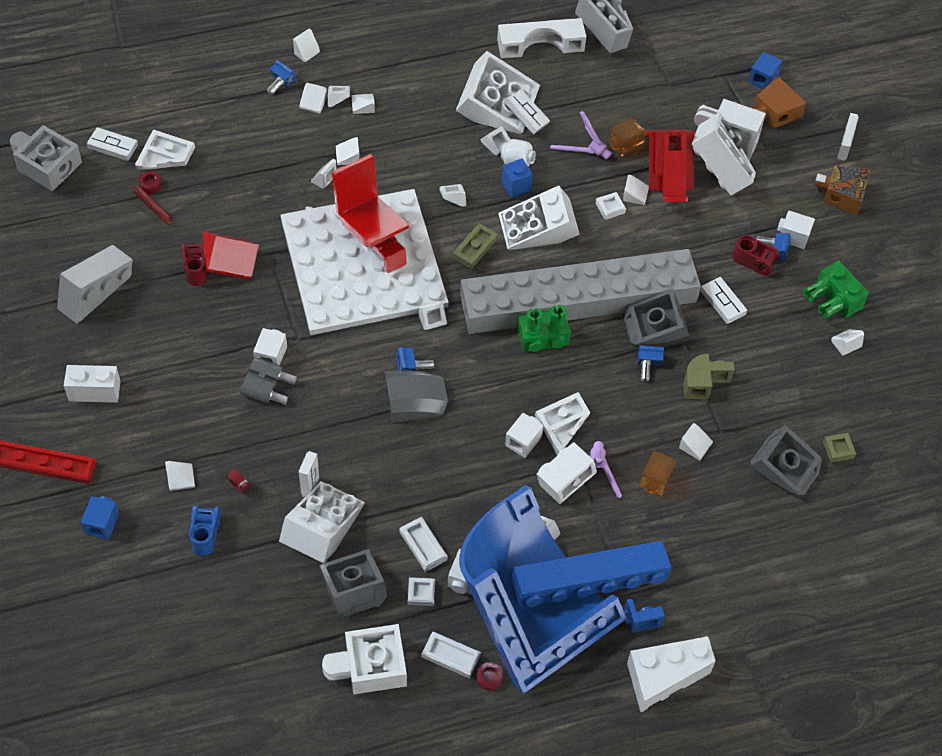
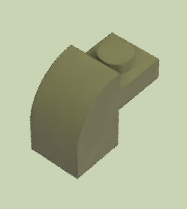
(703, 373)

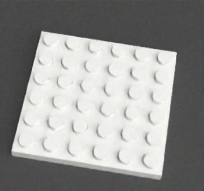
(347, 282)

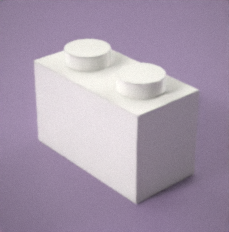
(92, 383)
(566, 472)

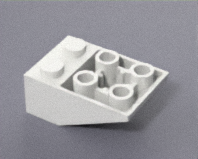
(539, 221)
(320, 521)

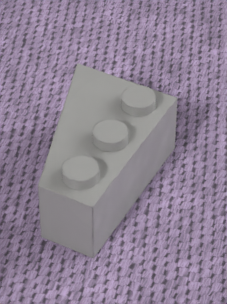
(606, 22)
(92, 282)

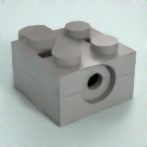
(45, 156)

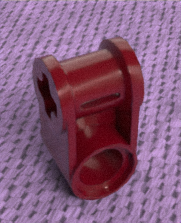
(753, 254)
(194, 263)

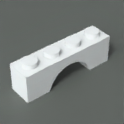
(565, 34)

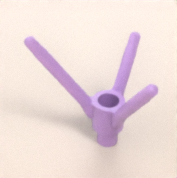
(596, 146)
(598, 456)

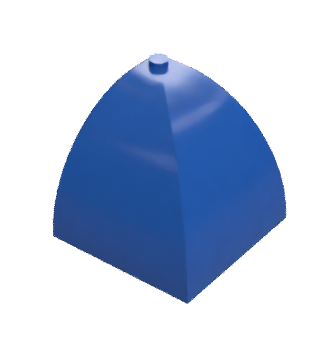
(535, 638)

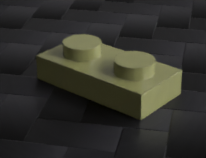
(475, 246)

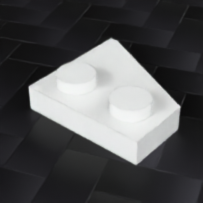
(164, 151)
(563, 420)

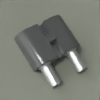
(263, 379)

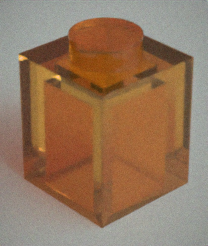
(627, 136)
(657, 473)

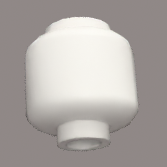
(516, 150)

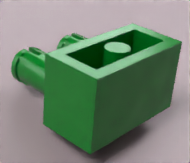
(841, 290)
(543, 329)

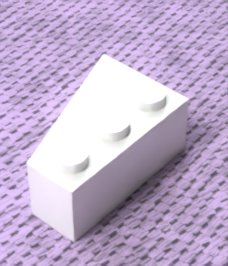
(722, 156)
(667, 668)

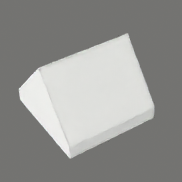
(432, 315)
(848, 341)

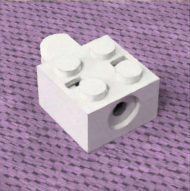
(741, 120)
(371, 661)

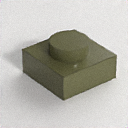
(839, 447)

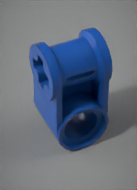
(204, 525)

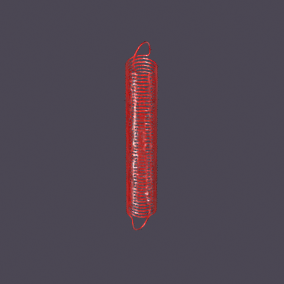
(156, 204)

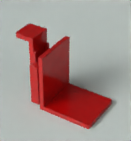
(671, 163)
(366, 214)

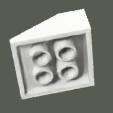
(489, 88)

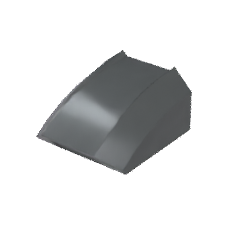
(655, 319)
(415, 395)
(787, 461)
(354, 583)

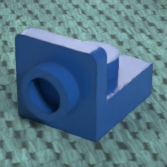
(643, 619)

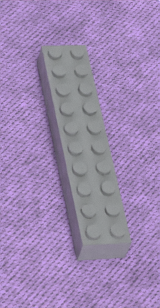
(582, 288)

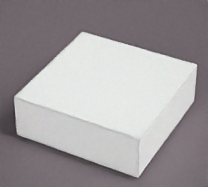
(610, 206)
(421, 591)

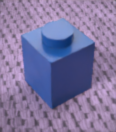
(765, 70)
(516, 178)
(100, 517)

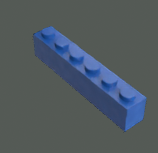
(590, 574)

